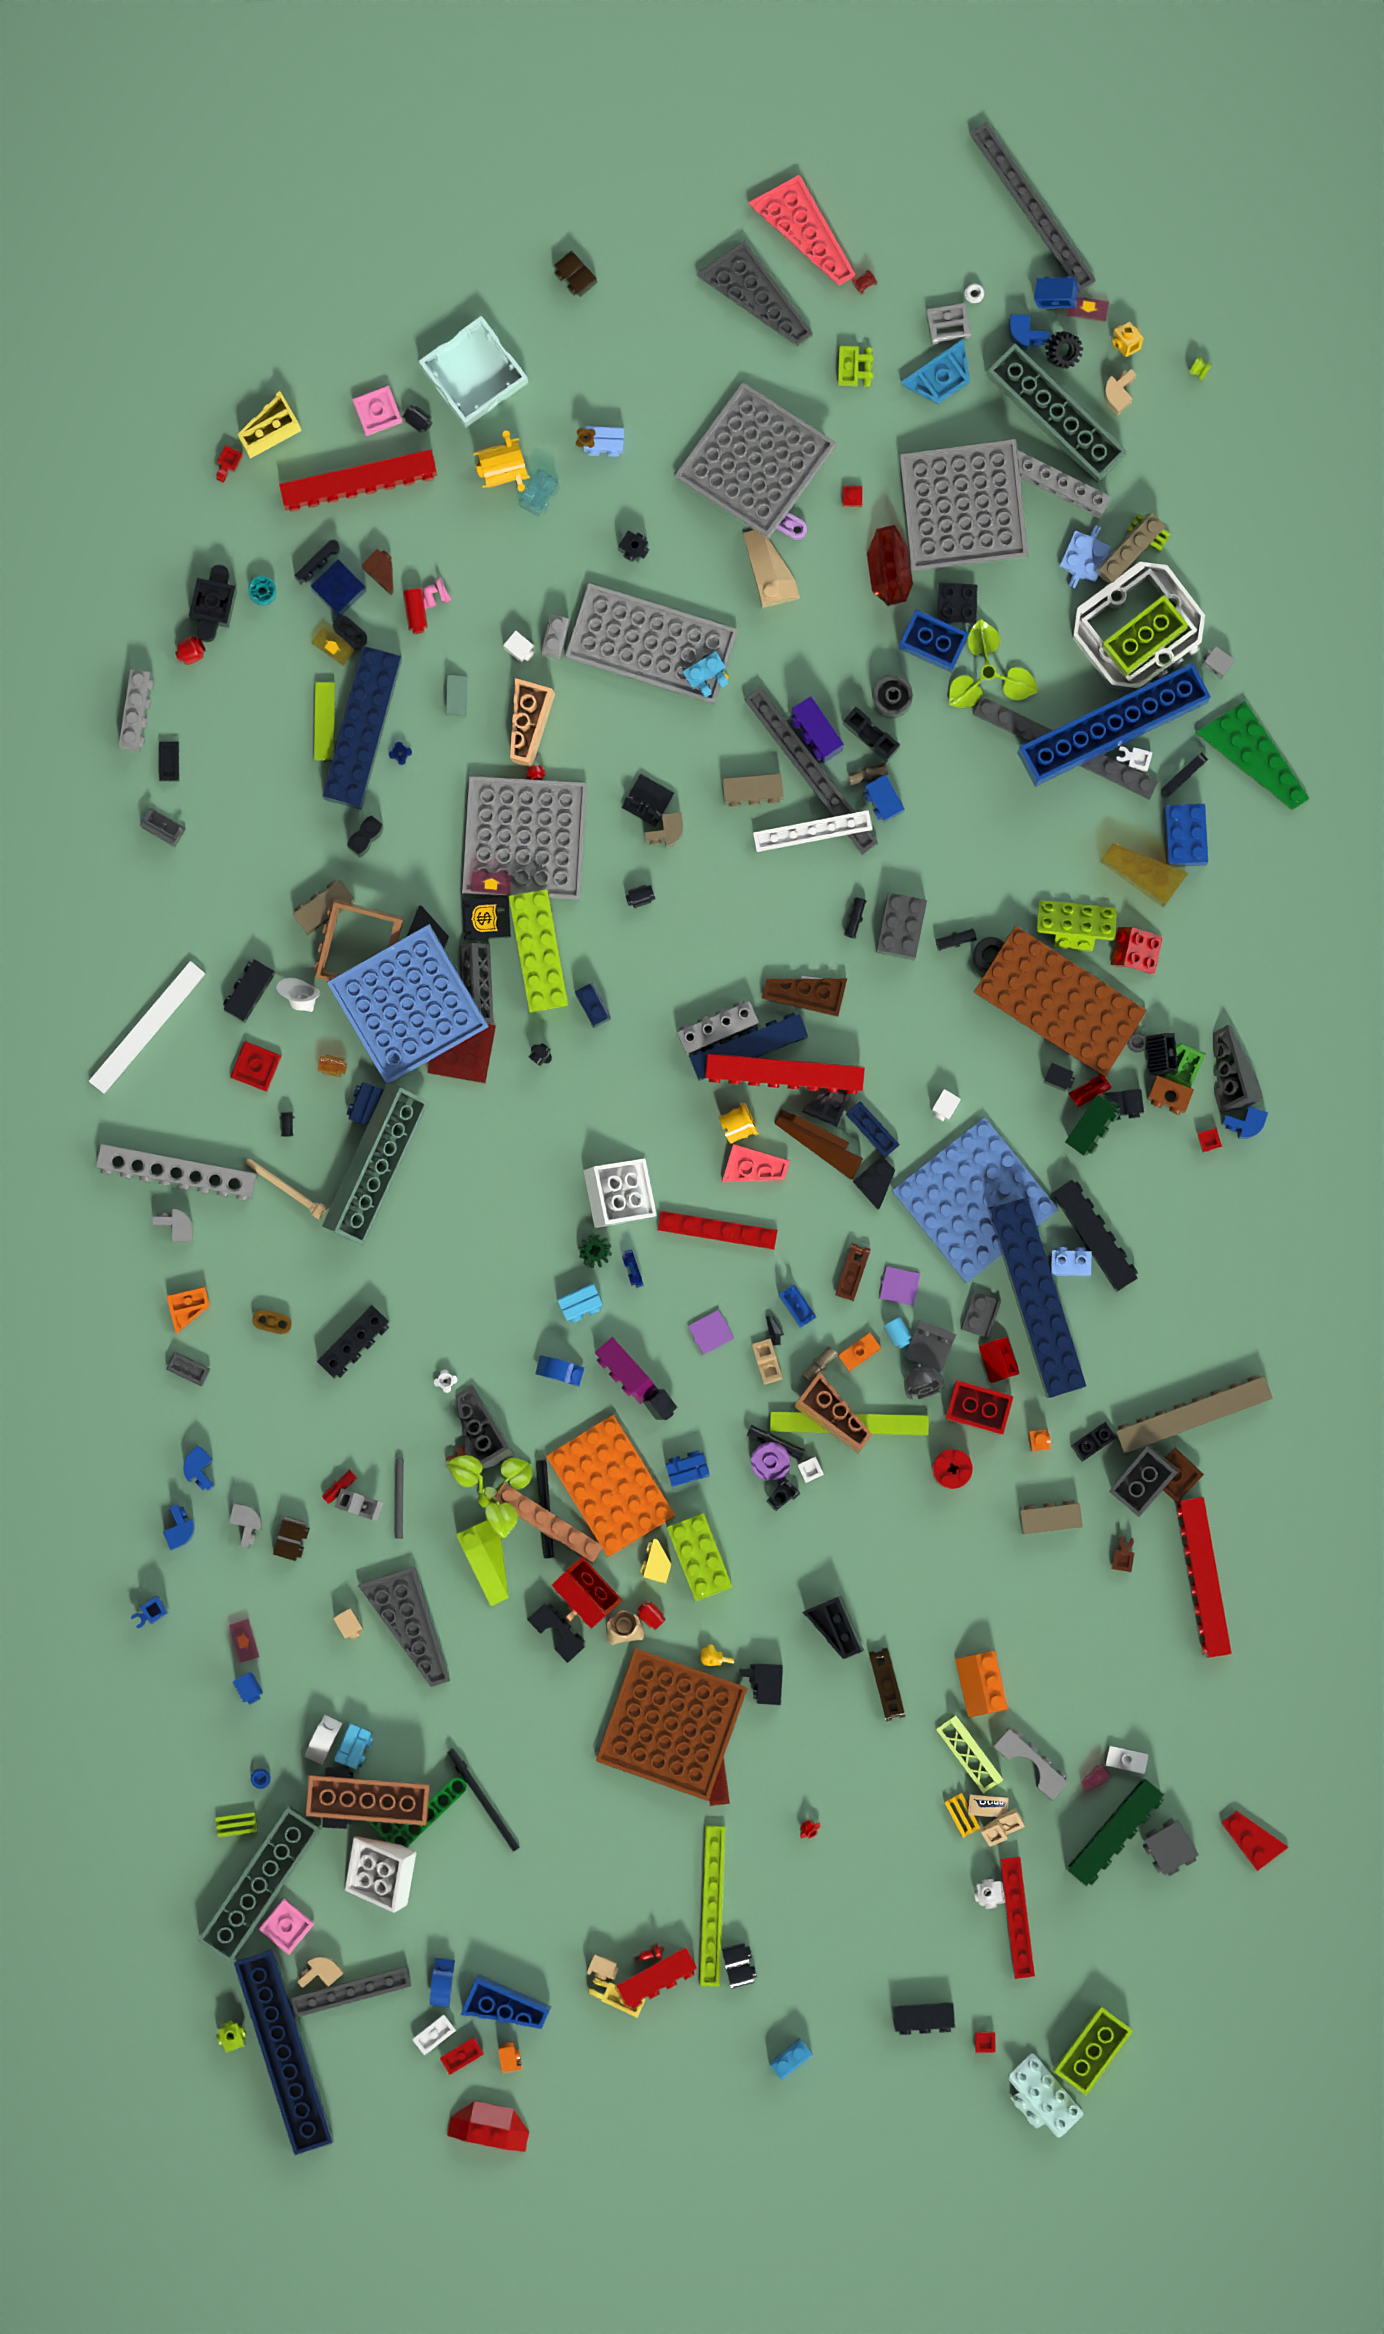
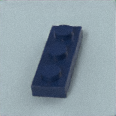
(872, 1129)

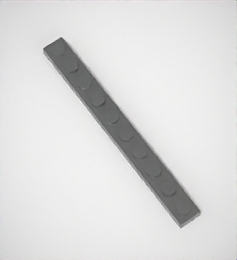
(1032, 206)
(1031, 730)
(805, 764)

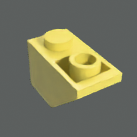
(658, 1564)

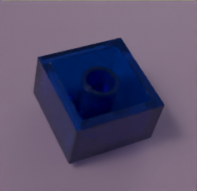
(338, 588)

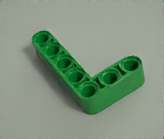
(433, 1804)

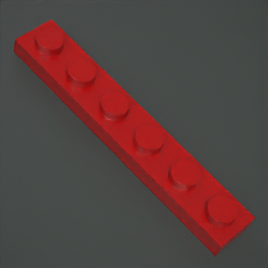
(717, 1230)
(1017, 1917)

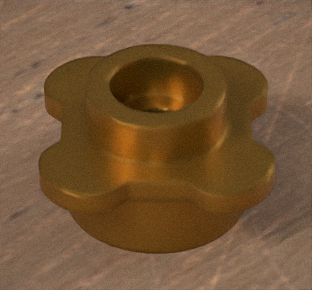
(585, 432)

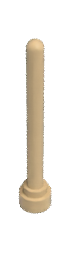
(317, 1209)

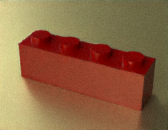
(655, 1978)

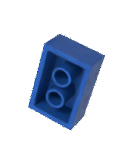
(933, 641)
(1186, 835)

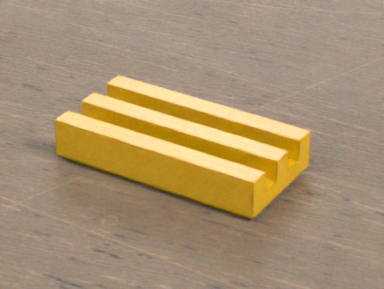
(970, 1830)

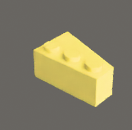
(269, 427)

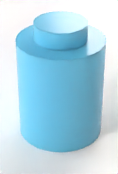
(898, 1332)

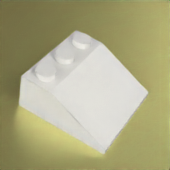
(619, 1193)
(380, 1872)

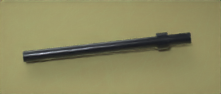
(461, 1767)

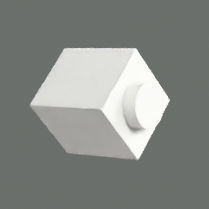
(519, 647)
(945, 1106)

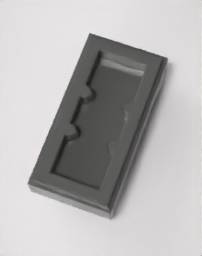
(188, 1369)

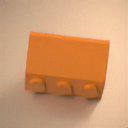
(981, 1684)

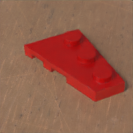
(1253, 1840)

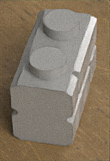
(555, 637)

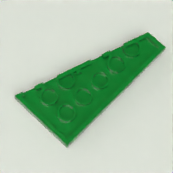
(1248, 747)

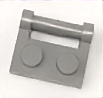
(948, 317)

